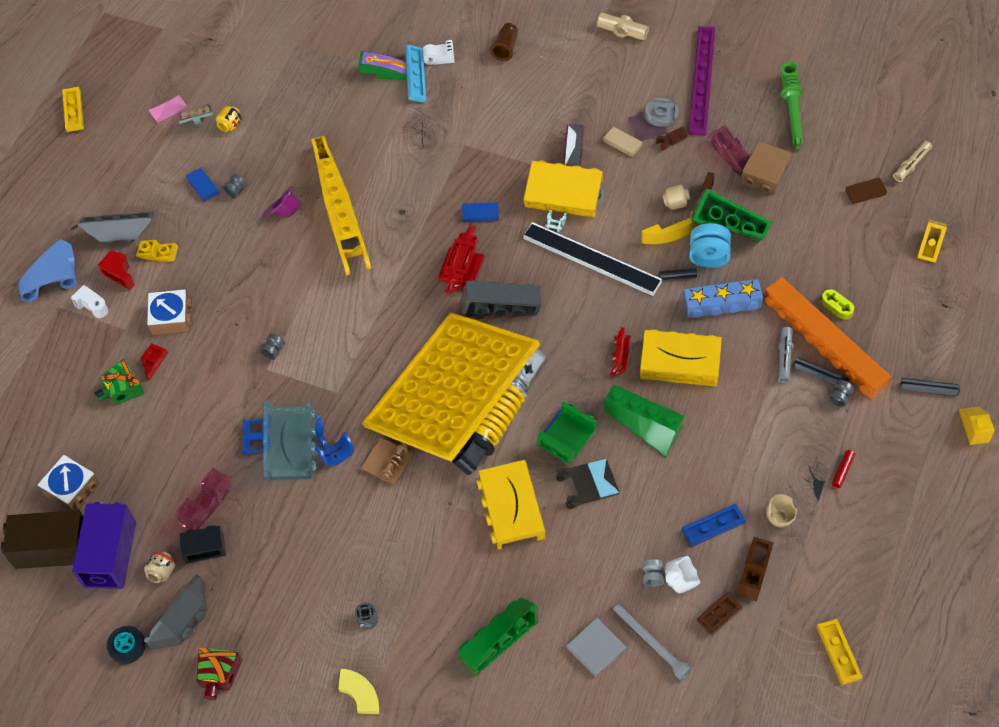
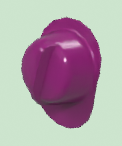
(284, 206)

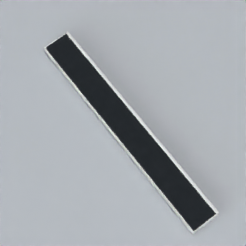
(593, 259)

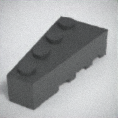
(499, 299)

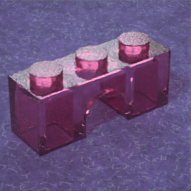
(214, 490)

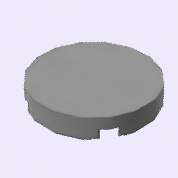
(661, 112)

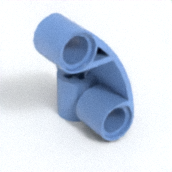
(52, 266)

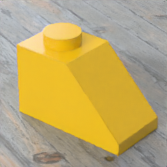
(932, 241)
(977, 425)

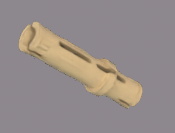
(908, 165)

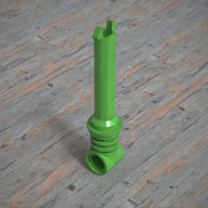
(791, 93)

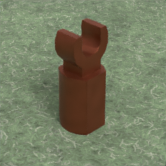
(671, 138)

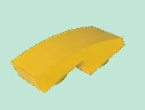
(154, 251)

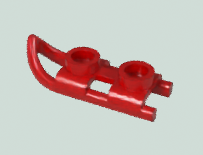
(617, 356)

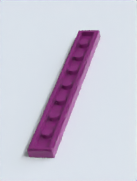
(702, 81)

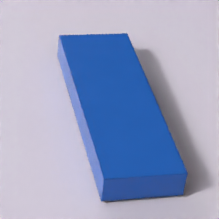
(713, 525)

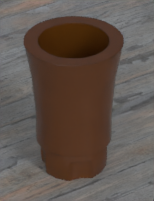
(503, 46)

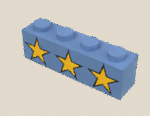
(722, 298)

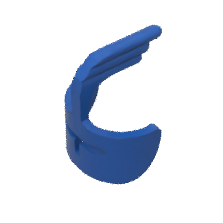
(344, 444)

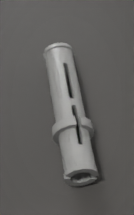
(784, 373)

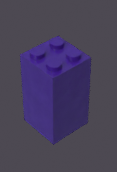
(104, 546)

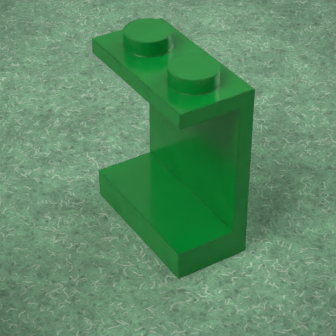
(568, 433)

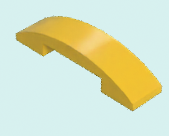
(656, 235)

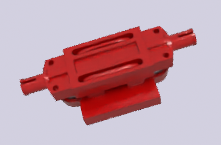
(461, 261)

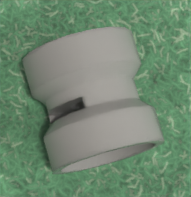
(653, 573)

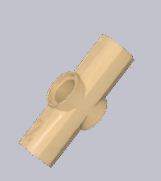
(623, 26)

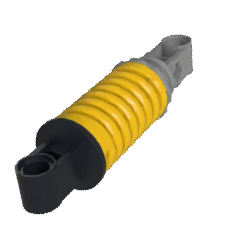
(498, 419)

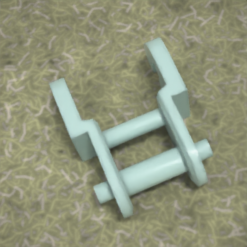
(549, 219)

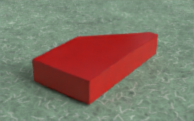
(152, 359)

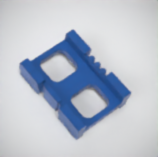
(249, 436)

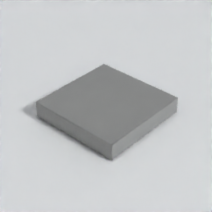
(596, 647)

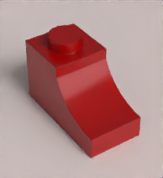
(115, 268)

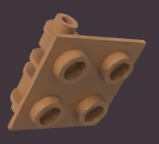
(387, 460)

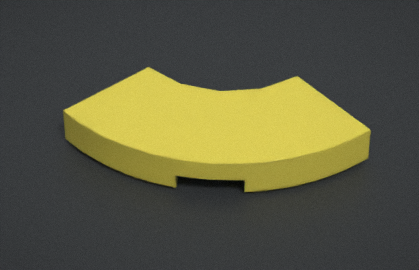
(361, 690)

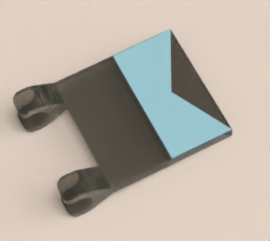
(591, 481)

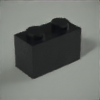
(202, 544)

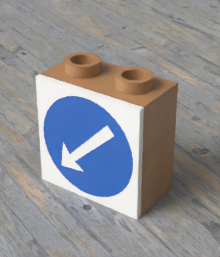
(169, 312)
(68, 483)

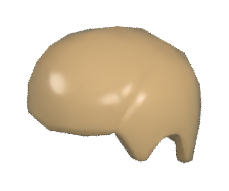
(781, 510)

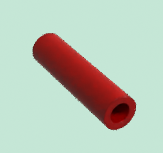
(843, 469)

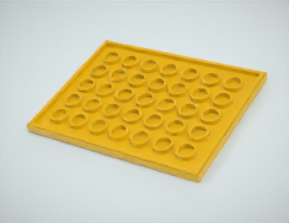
(451, 385)

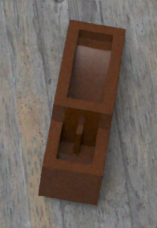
(755, 569)

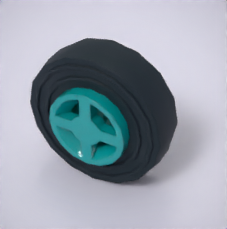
(124, 637)

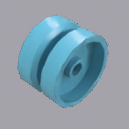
(710, 245)

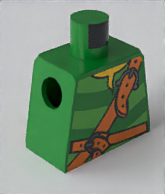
(119, 384)

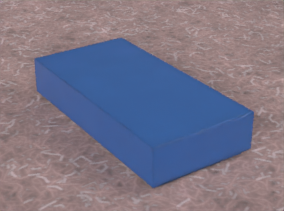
(202, 184)
(480, 212)

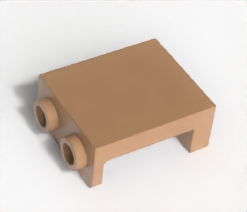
(765, 167)

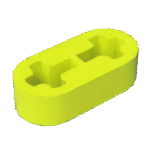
(837, 304)

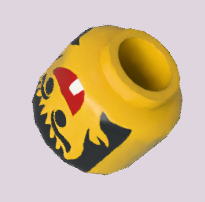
(228, 119)

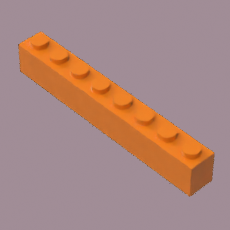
(827, 338)

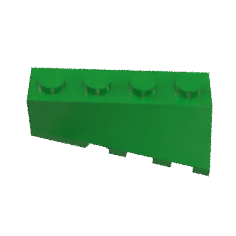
(719, 210)
(645, 418)
(498, 635)

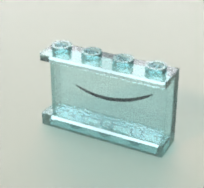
(288, 442)

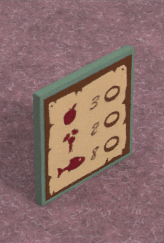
(195, 114)

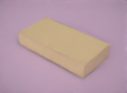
(622, 141)

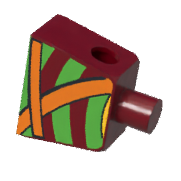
(217, 670)

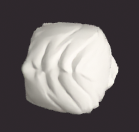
(681, 574)

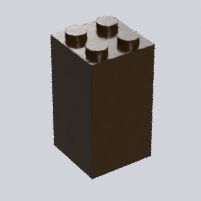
(41, 539)

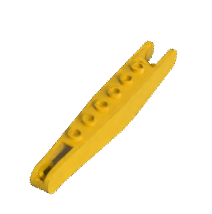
(338, 204)

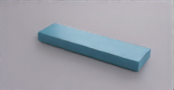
(415, 73)

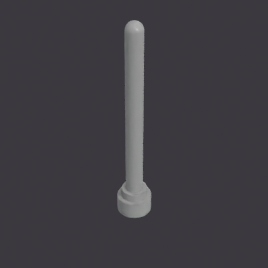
(681, 669)

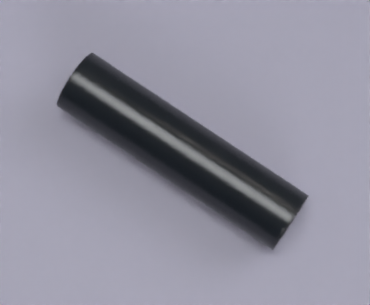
(678, 274)

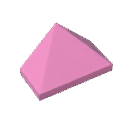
(168, 108)

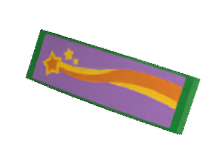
(382, 65)

